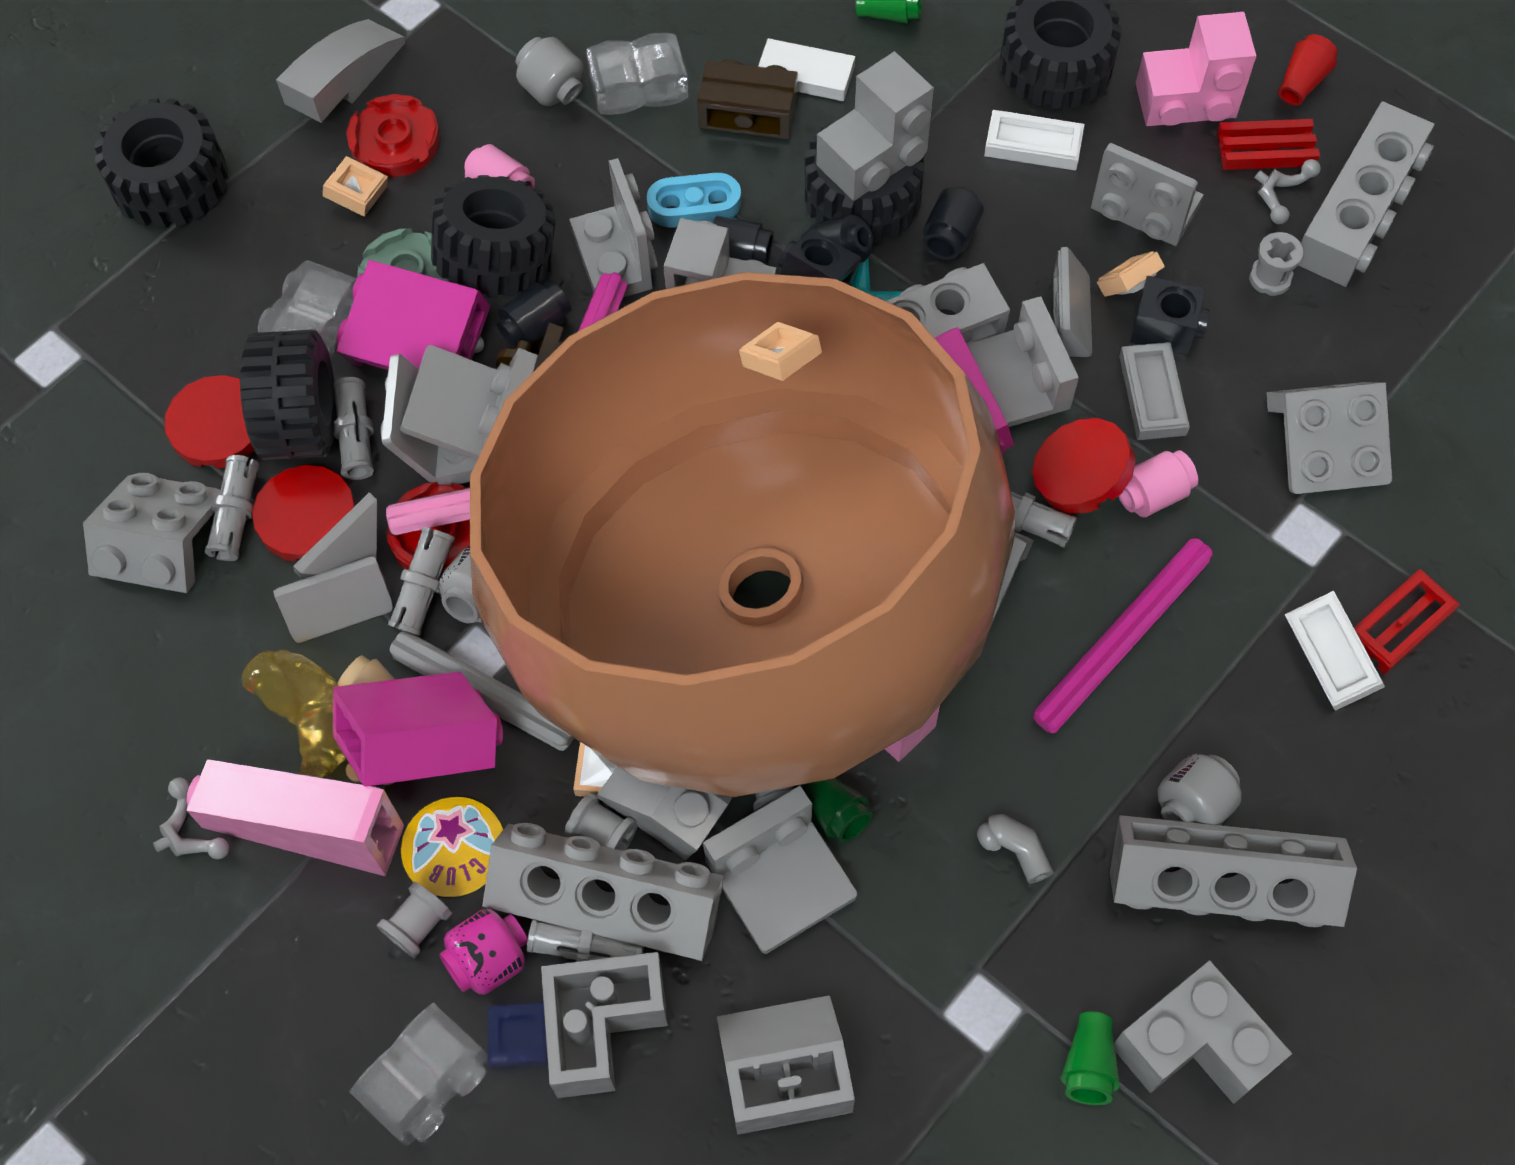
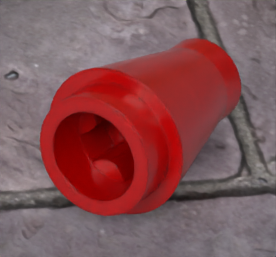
(1309, 65)

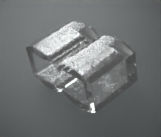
(637, 73)
(311, 300)
(420, 1075)

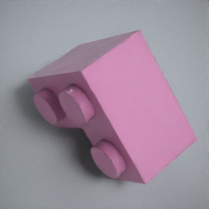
(1198, 80)

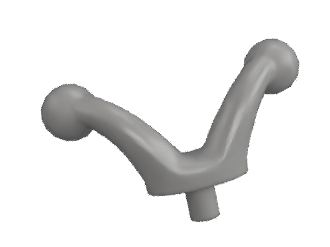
(1279, 213)
(216, 848)

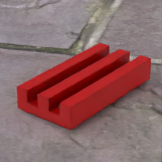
(1266, 137)
(1375, 647)

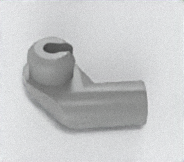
(1021, 840)

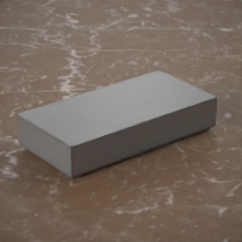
(1154, 391)

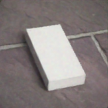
(819, 70)
(1034, 140)
(1334, 650)

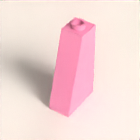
(298, 814)

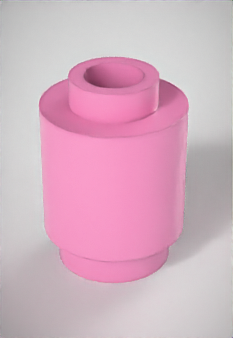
(496, 163)
(1159, 483)

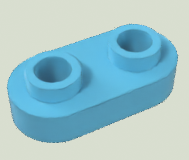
(693, 198)

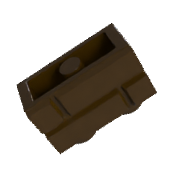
(747, 99)

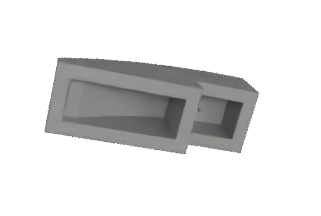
(338, 68)

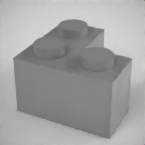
(881, 132)
(702, 254)
(588, 1004)
(1207, 1023)

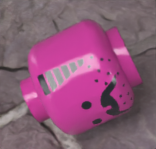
(484, 951)

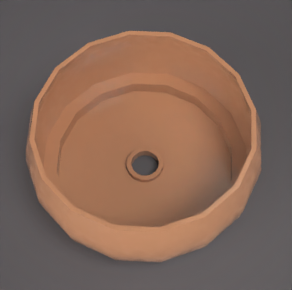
(664, 473)

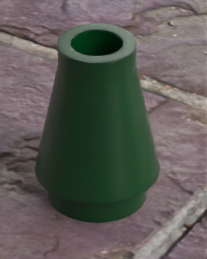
(838, 808)

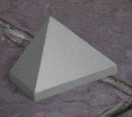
(345, 543)

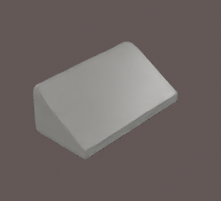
(1072, 304)
(334, 599)

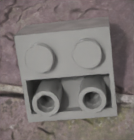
(785, 1065)

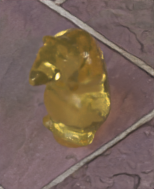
(304, 695)

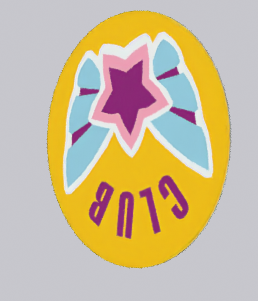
(450, 846)

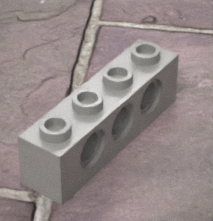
(1364, 193)
(969, 294)
(1262, 858)
(576, 902)

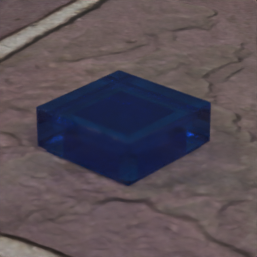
(517, 1035)

